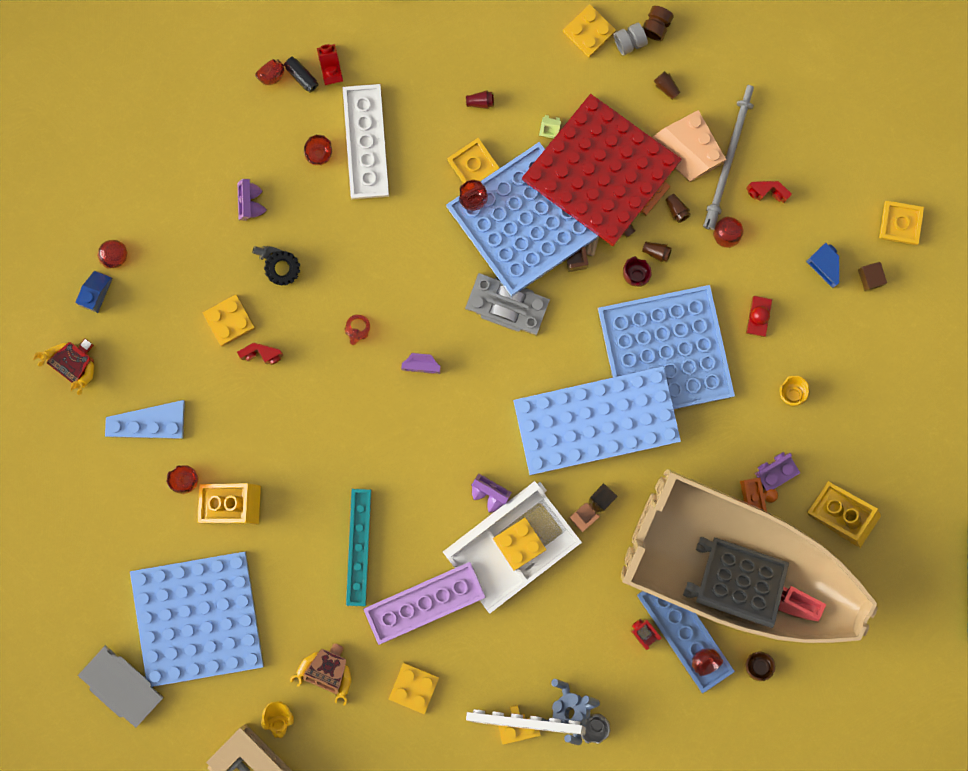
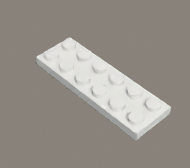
(365, 141)

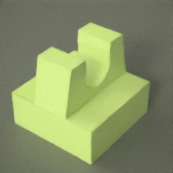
(549, 127)

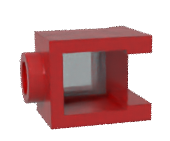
(645, 633)

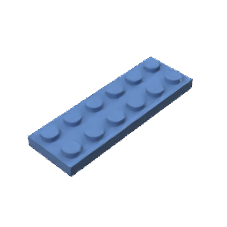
(686, 637)

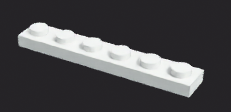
(534, 722)

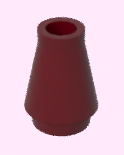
(480, 100)

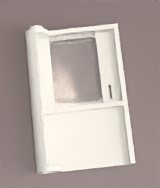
(490, 565)

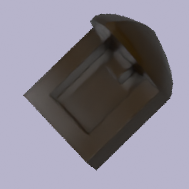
(602, 498)

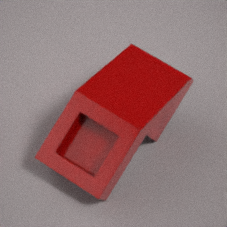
(329, 64)
(759, 189)
(268, 354)

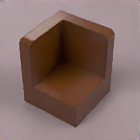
(578, 261)
(872, 276)

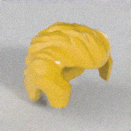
(277, 718)

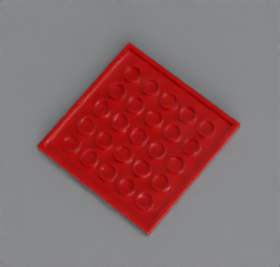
(601, 169)

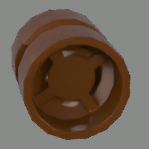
(656, 24)

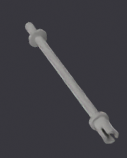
(714, 209)

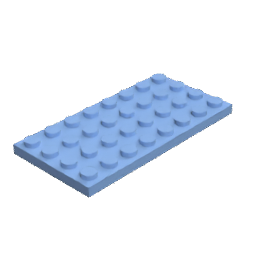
(596, 420)

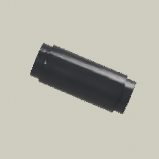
(301, 74)

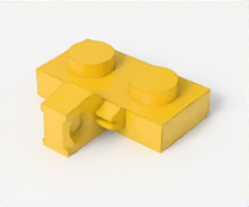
(515, 734)

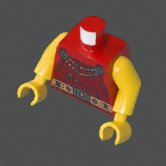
(70, 362)

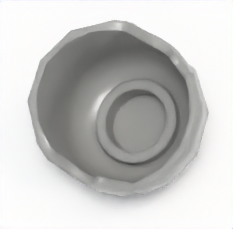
(596, 729)

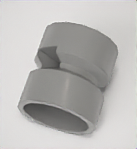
(631, 38)

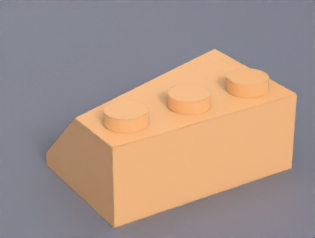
(693, 144)

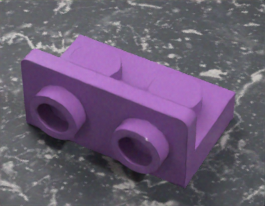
(777, 472)

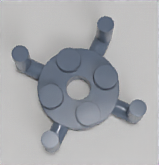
(572, 701)

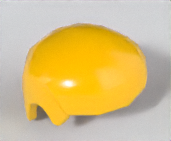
(794, 390)

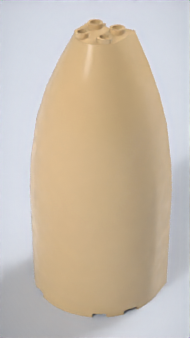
(667, 559)

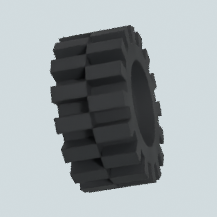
(293, 268)

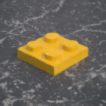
(589, 30)
(473, 162)
(901, 222)
(228, 320)
(519, 544)
(413, 688)

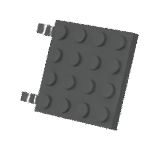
(740, 581)

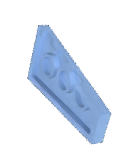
(151, 422)

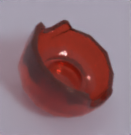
(270, 72)
(317, 150)
(473, 195)
(728, 232)
(112, 254)
(182, 479)
(706, 661)

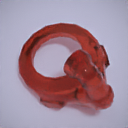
(355, 334)

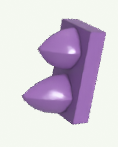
(247, 208)
(497, 495)

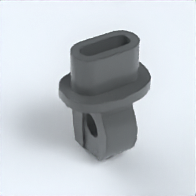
(264, 252)

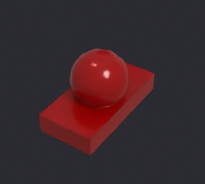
(759, 316)

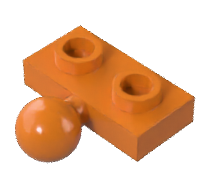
(754, 494)

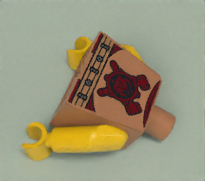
(326, 671)

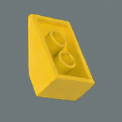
(229, 503)
(845, 514)

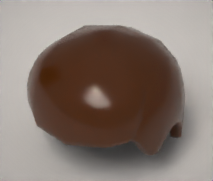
(760, 666)

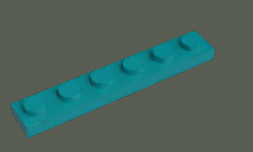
(358, 547)

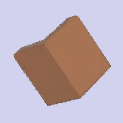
(584, 517)

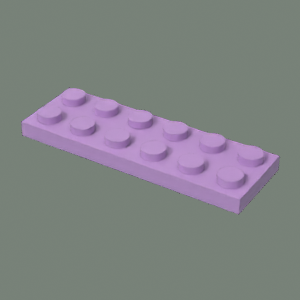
(424, 603)

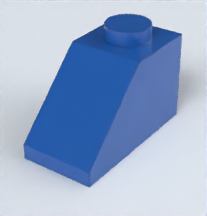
(826, 264)
(94, 291)

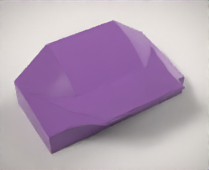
(421, 363)

